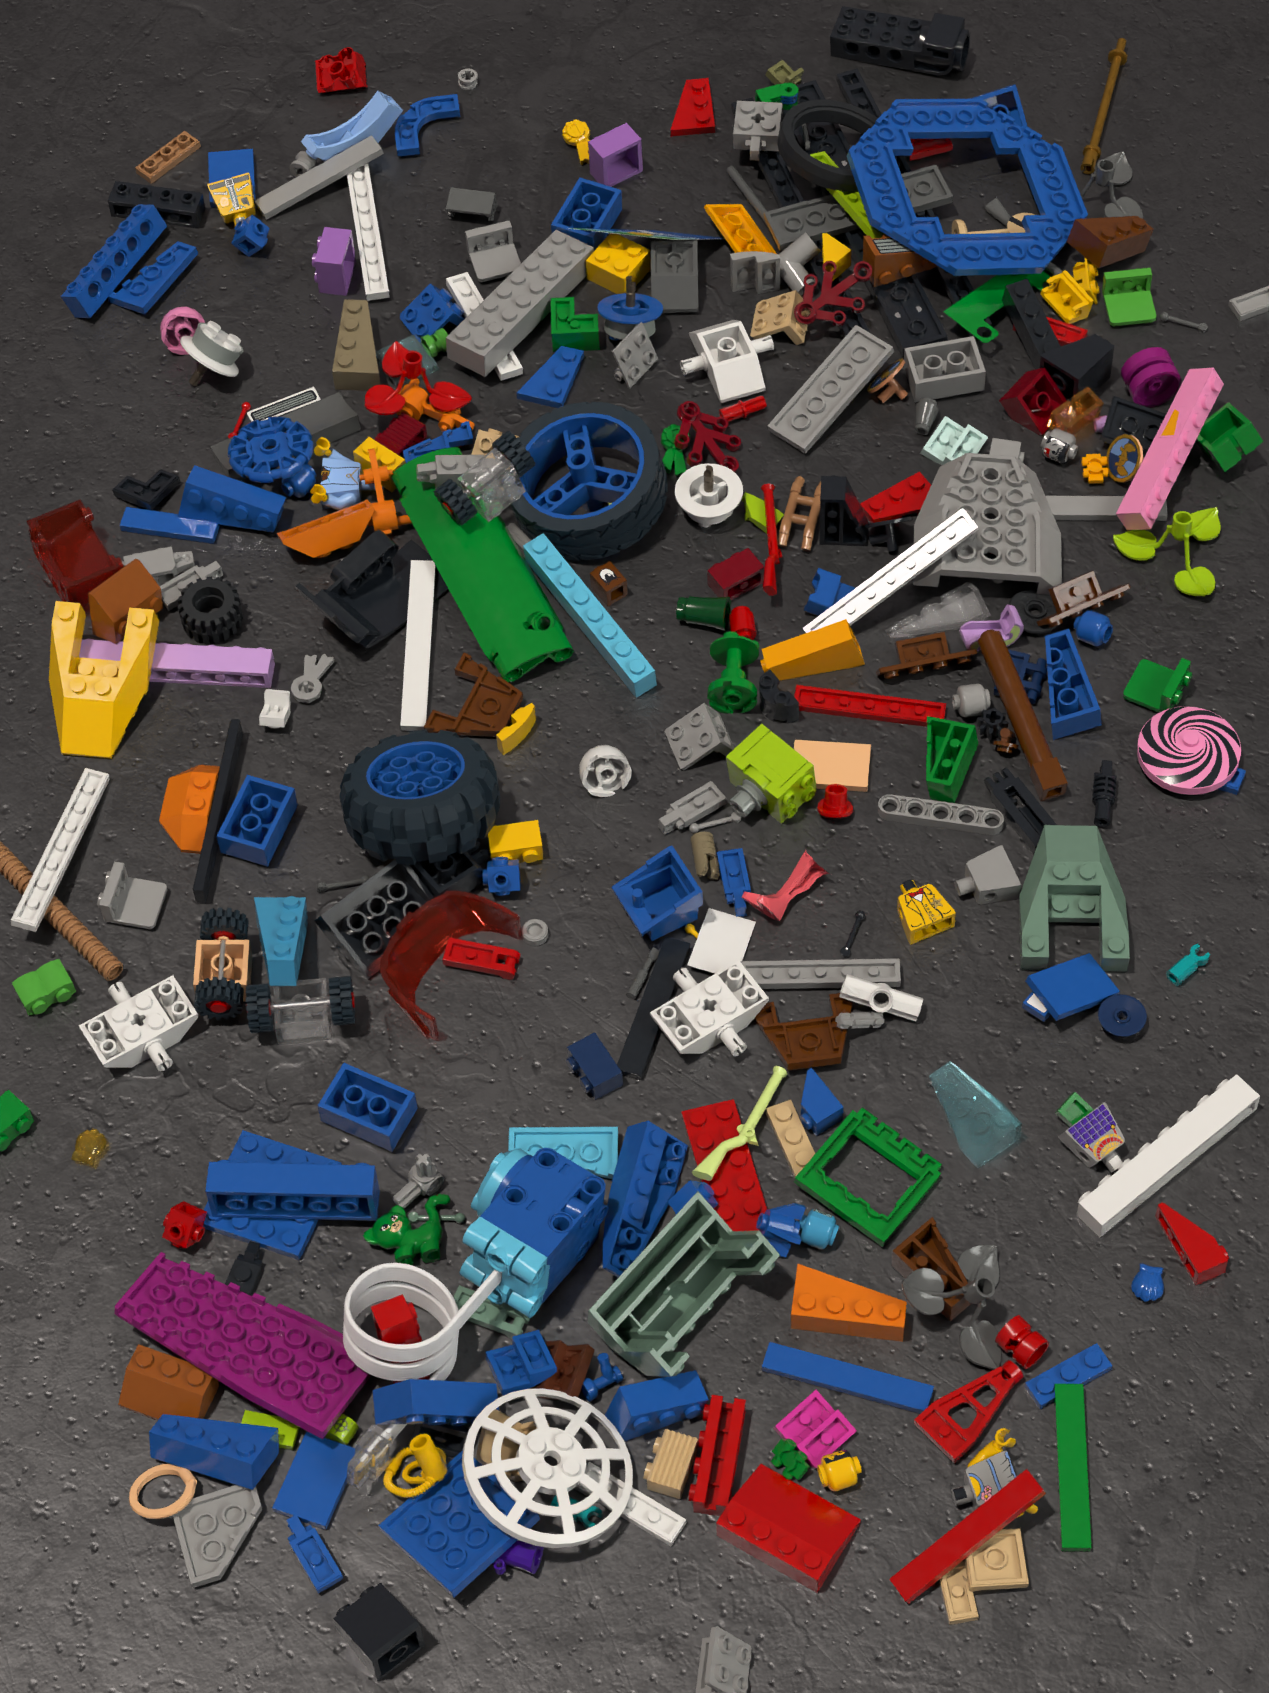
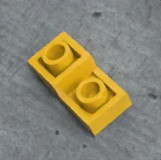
(512, 735)

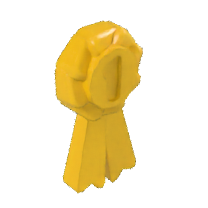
(577, 134)

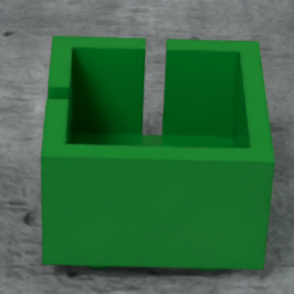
(1227, 437)

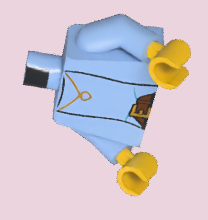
(339, 479)

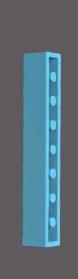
(590, 615)

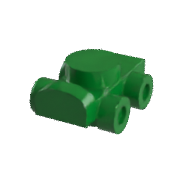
(792, 1459)

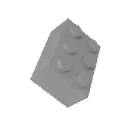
(944, 369)

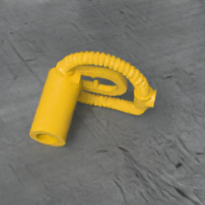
(428, 1457)

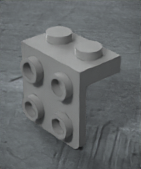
(492, 251)
(130, 899)

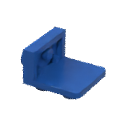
(431, 311)

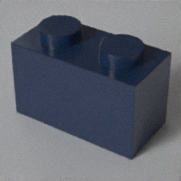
(594, 1066)

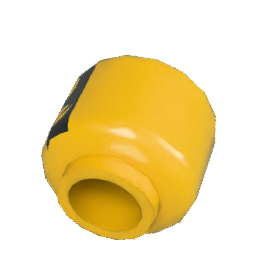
(839, 1470)

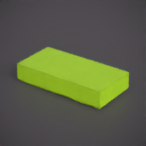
(287, 1431)

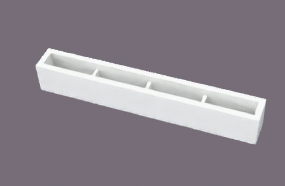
(1167, 1155)

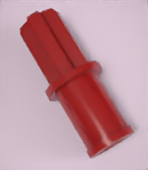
(741, 408)

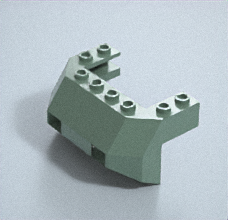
(675, 1285)

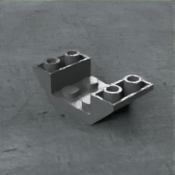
(675, 274)

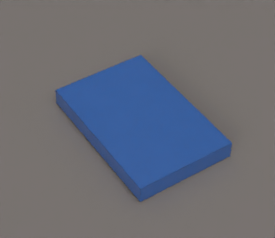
(230, 164)
(1072, 986)
(314, 1481)

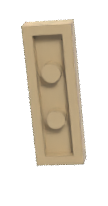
(790, 1135)

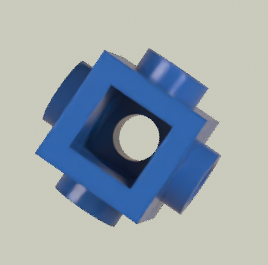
(250, 235)
(504, 867)

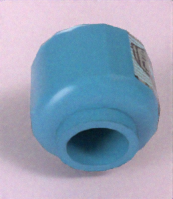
(818, 1229)

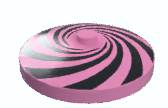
(1188, 750)

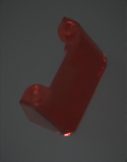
(71, 552)

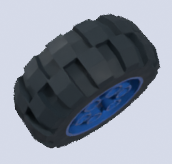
(420, 796)

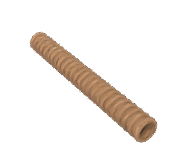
(63, 920)

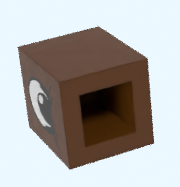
(608, 583)

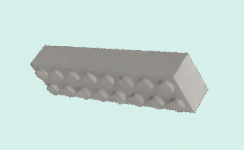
(518, 303)

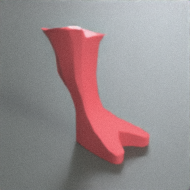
(800, 880)

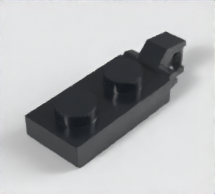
(247, 1269)

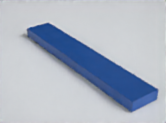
(847, 1378)

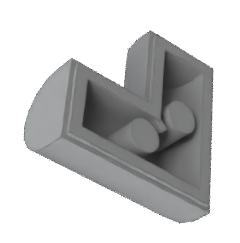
(794, 258)

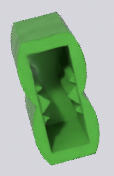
(44, 987)

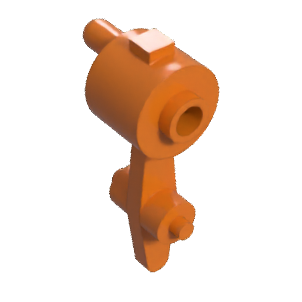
(417, 404)
(384, 516)

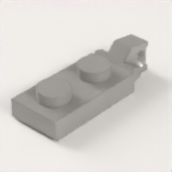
(172, 589)
(692, 807)

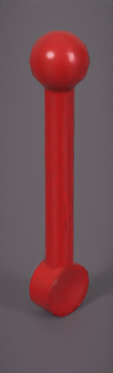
(245, 407)

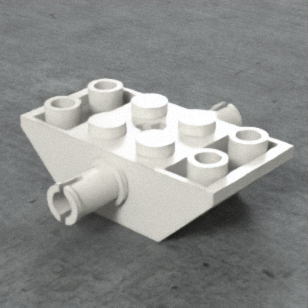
(728, 359)
(711, 1010)
(140, 1025)

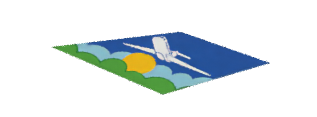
(652, 233)

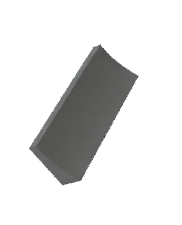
(324, 418)

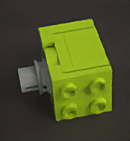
(769, 776)

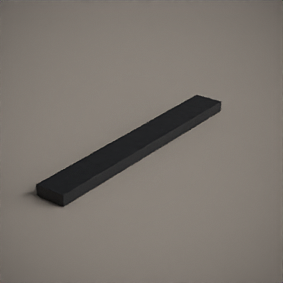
(217, 811)

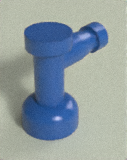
(609, 1375)

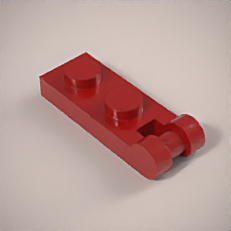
(481, 957)

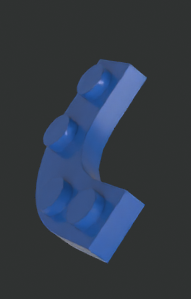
(420, 113)

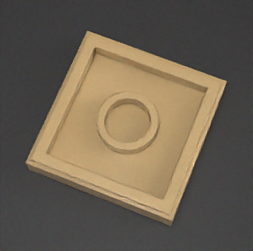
(998, 1563)

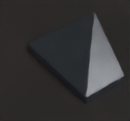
(446, 1437)

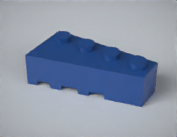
(229, 502)
(1070, 691)
(432, 1402)
(215, 1448)

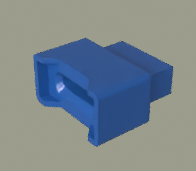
(827, 592)

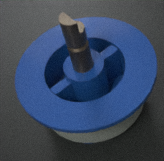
(627, 310)

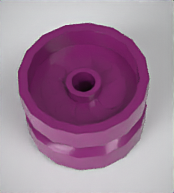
(1151, 377)

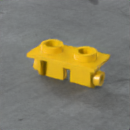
(1086, 273)

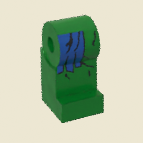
(781, 93)

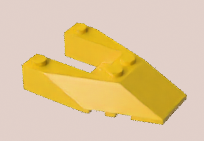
(97, 696)

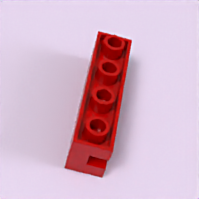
(719, 1455)

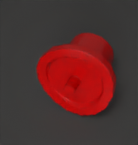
(835, 802)

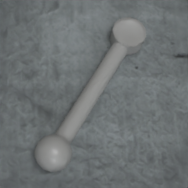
(735, 818)

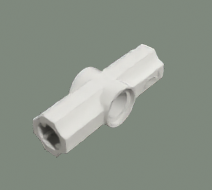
(898, 1003)

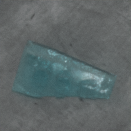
(976, 1116)

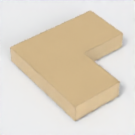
(957, 1598)

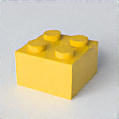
(615, 261)

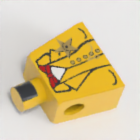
(923, 911)

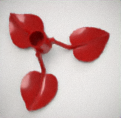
(405, 363)

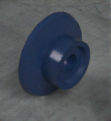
(1125, 1007)

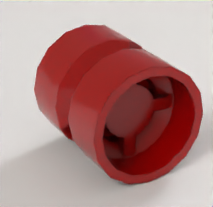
(1024, 1344)

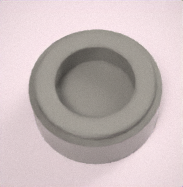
(535, 932)

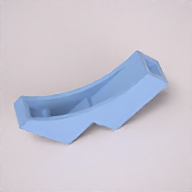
(372, 120)

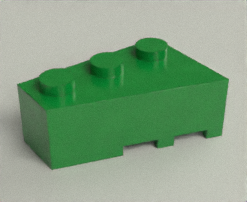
(948, 757)

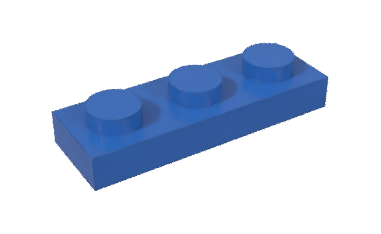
(1076, 1370)

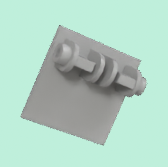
(634, 356)

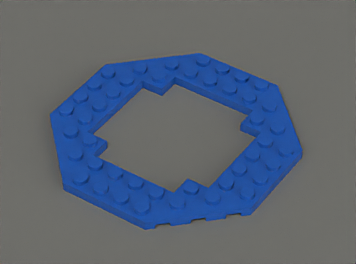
(965, 254)

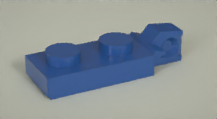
(734, 878)
(313, 1555)

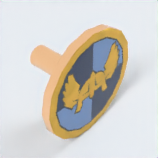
(1124, 458)

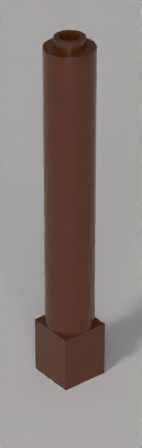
(1045, 769)

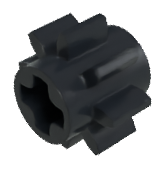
(991, 723)

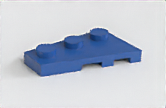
(554, 379)

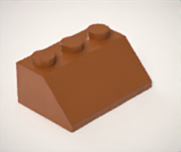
(124, 590)
(165, 1385)

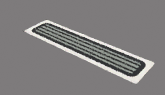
(284, 405)

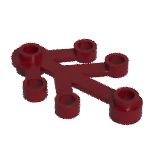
(830, 295)
(705, 436)

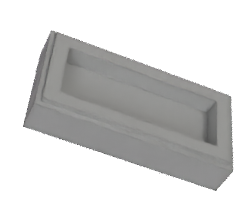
(1250, 304)

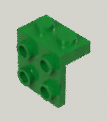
(1158, 685)

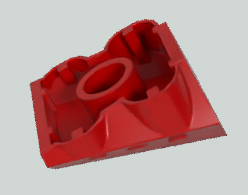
(341, 71)

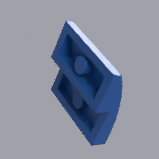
(522, 1363)

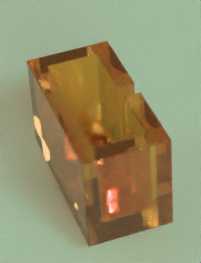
(1081, 410)

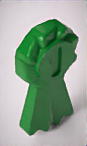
(673, 454)

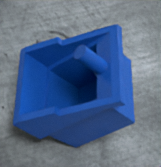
(660, 895)

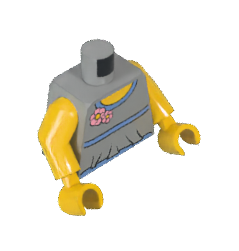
(988, 1474)

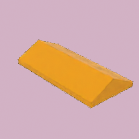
(738, 228)

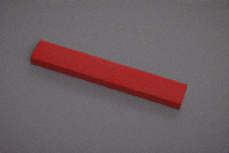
(867, 706)
(967, 1536)

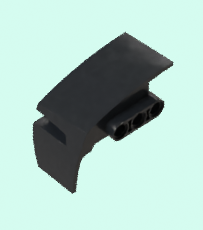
(372, 589)

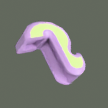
(1009, 625)

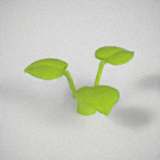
(1201, 525)

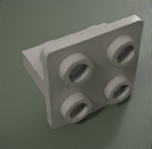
(723, 1663)

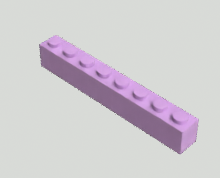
(197, 663)

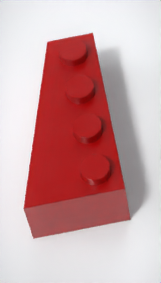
(397, 1324)

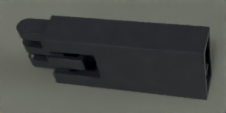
(1026, 821)

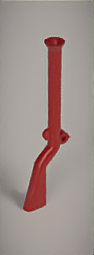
(769, 581)

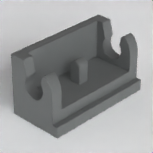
(472, 202)

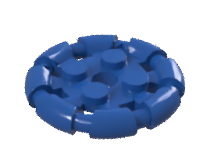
(266, 433)

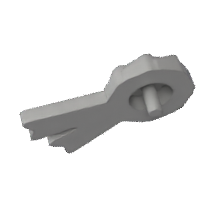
(308, 687)

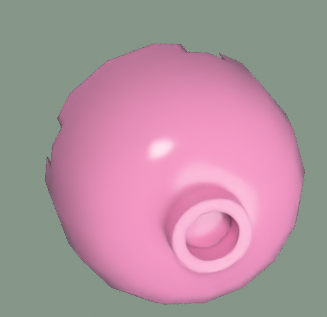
(179, 323)

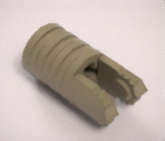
(705, 855)

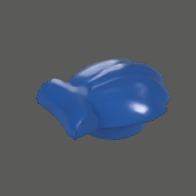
(1148, 1282)

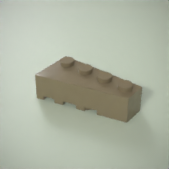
(355, 353)

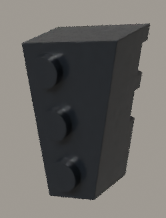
(841, 514)

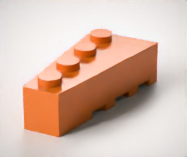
(844, 1308)

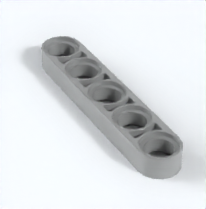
(951, 822)

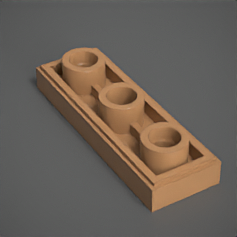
(167, 157)

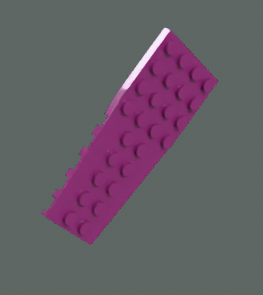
(245, 1343)

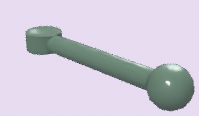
(414, 1217)

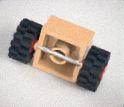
(222, 964)

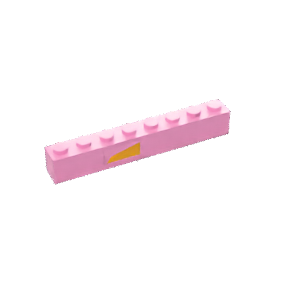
(1169, 449)

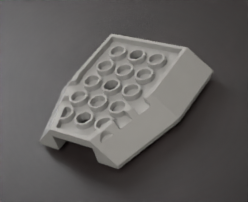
(1020, 536)

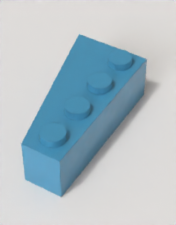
(282, 934)

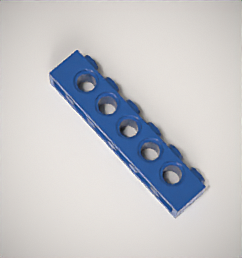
(113, 261)

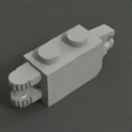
(445, 468)
(163, 563)

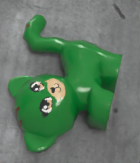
(395, 1232)

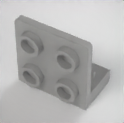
(698, 736)

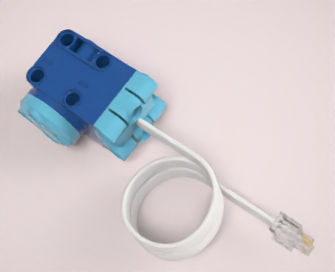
(530, 1233)

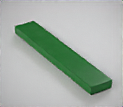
(1072, 1468)

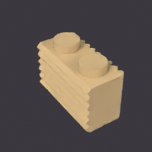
(671, 1464)

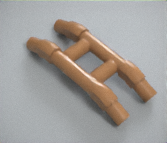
(808, 521)

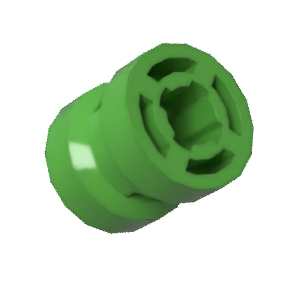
(436, 342)

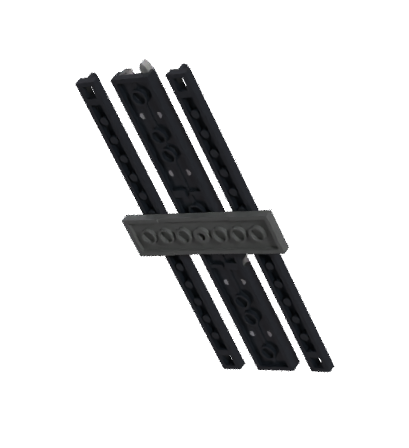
(900, 301)

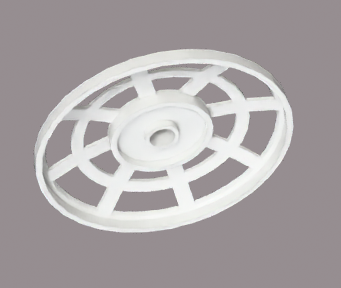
(543, 1477)

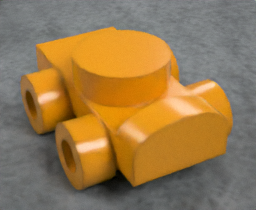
(1094, 469)

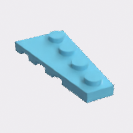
(586, 1146)

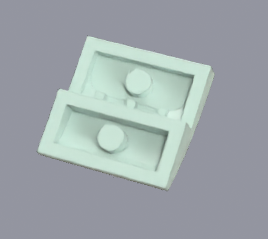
(952, 441)

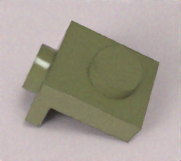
(782, 73)

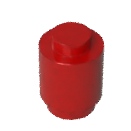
(743, 622)

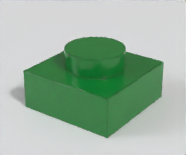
(1073, 1109)

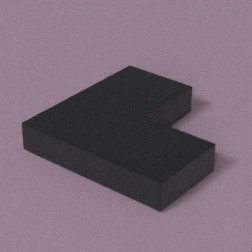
(147, 494)

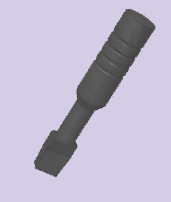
(642, 974)

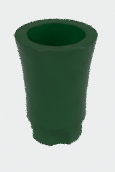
(705, 611)

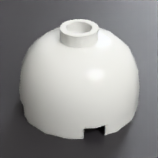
(604, 770)

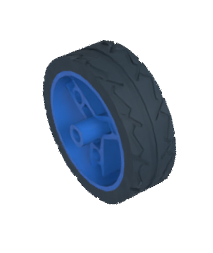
(634, 497)

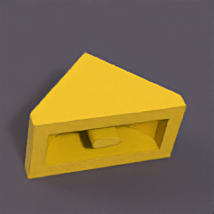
(837, 252)

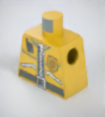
(233, 197)

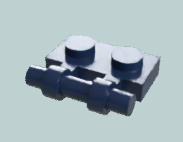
(1037, 671)

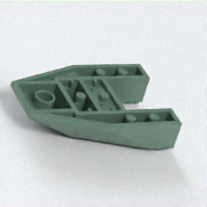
(1072, 883)

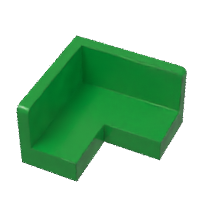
(570, 329)

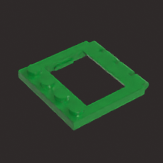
(854, 1209)

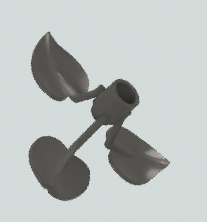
(1114, 171)
(980, 1267)

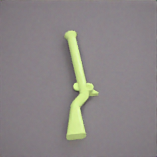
(746, 1131)

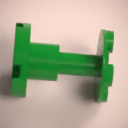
(732, 689)

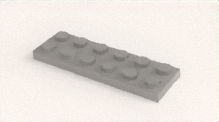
(830, 389)

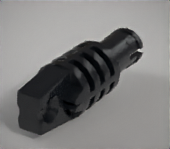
(1104, 793)

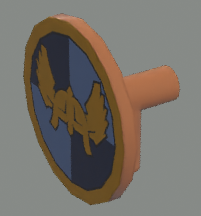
(887, 377)

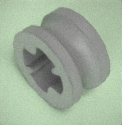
(467, 84)

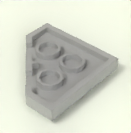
(214, 1530)

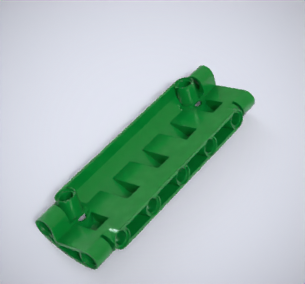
(485, 578)

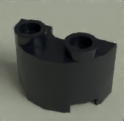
(776, 703)

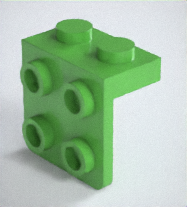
(1128, 296)

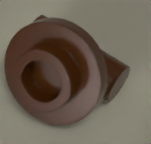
(1005, 744)

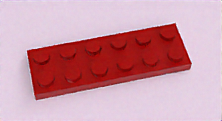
(735, 1180)

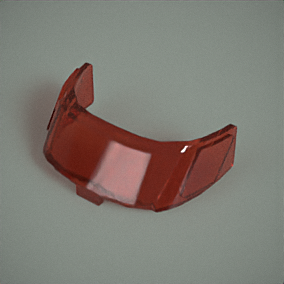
(424, 937)

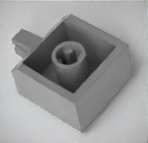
(757, 127)

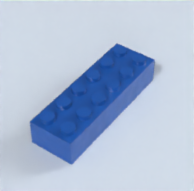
(293, 1190)

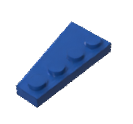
(154, 279)

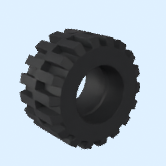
(212, 625)

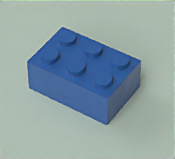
(589, 207)
(257, 820)
(367, 1107)

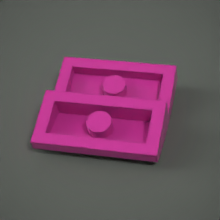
(815, 1428)

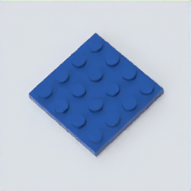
(273, 1234)
(449, 1532)

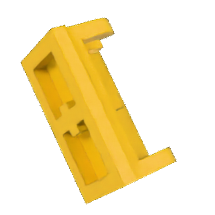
(1067, 297)

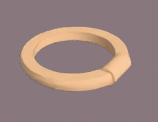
(164, 1469)

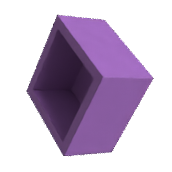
(615, 155)
(334, 261)

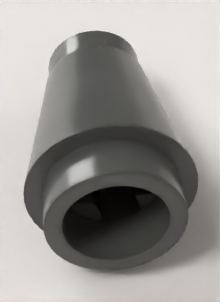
(925, 414)

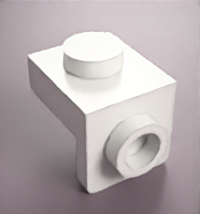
(276, 708)

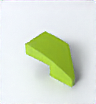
(756, 511)

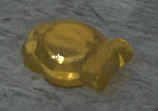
(89, 1146)

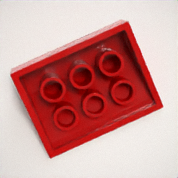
(787, 1527)

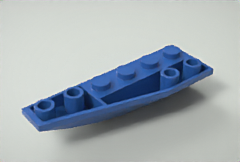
(639, 1192)

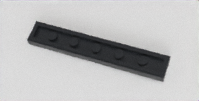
(657, 992)

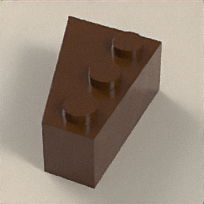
(929, 1250)

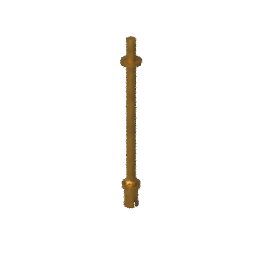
(1092, 152)

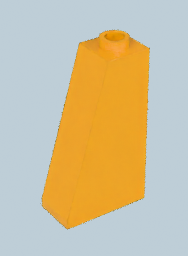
(814, 652)

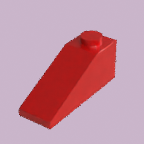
(1193, 1245)

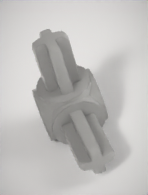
(422, 1180)

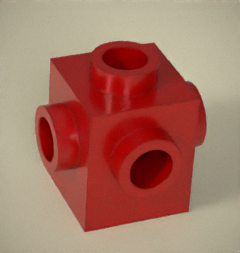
(184, 1225)

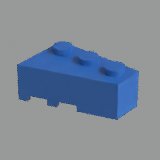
(656, 1404)

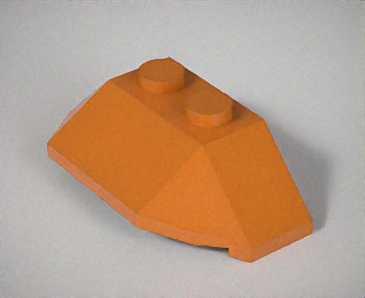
(330, 531)
(188, 806)

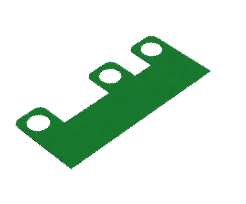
(986, 300)

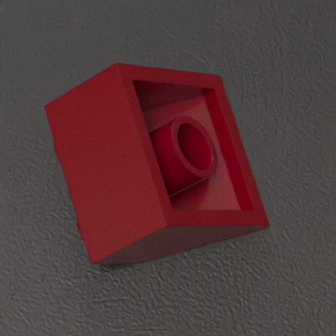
(1033, 400)

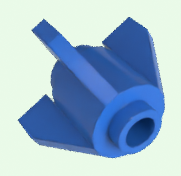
(780, 1226)

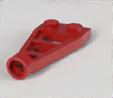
(950, 1436)

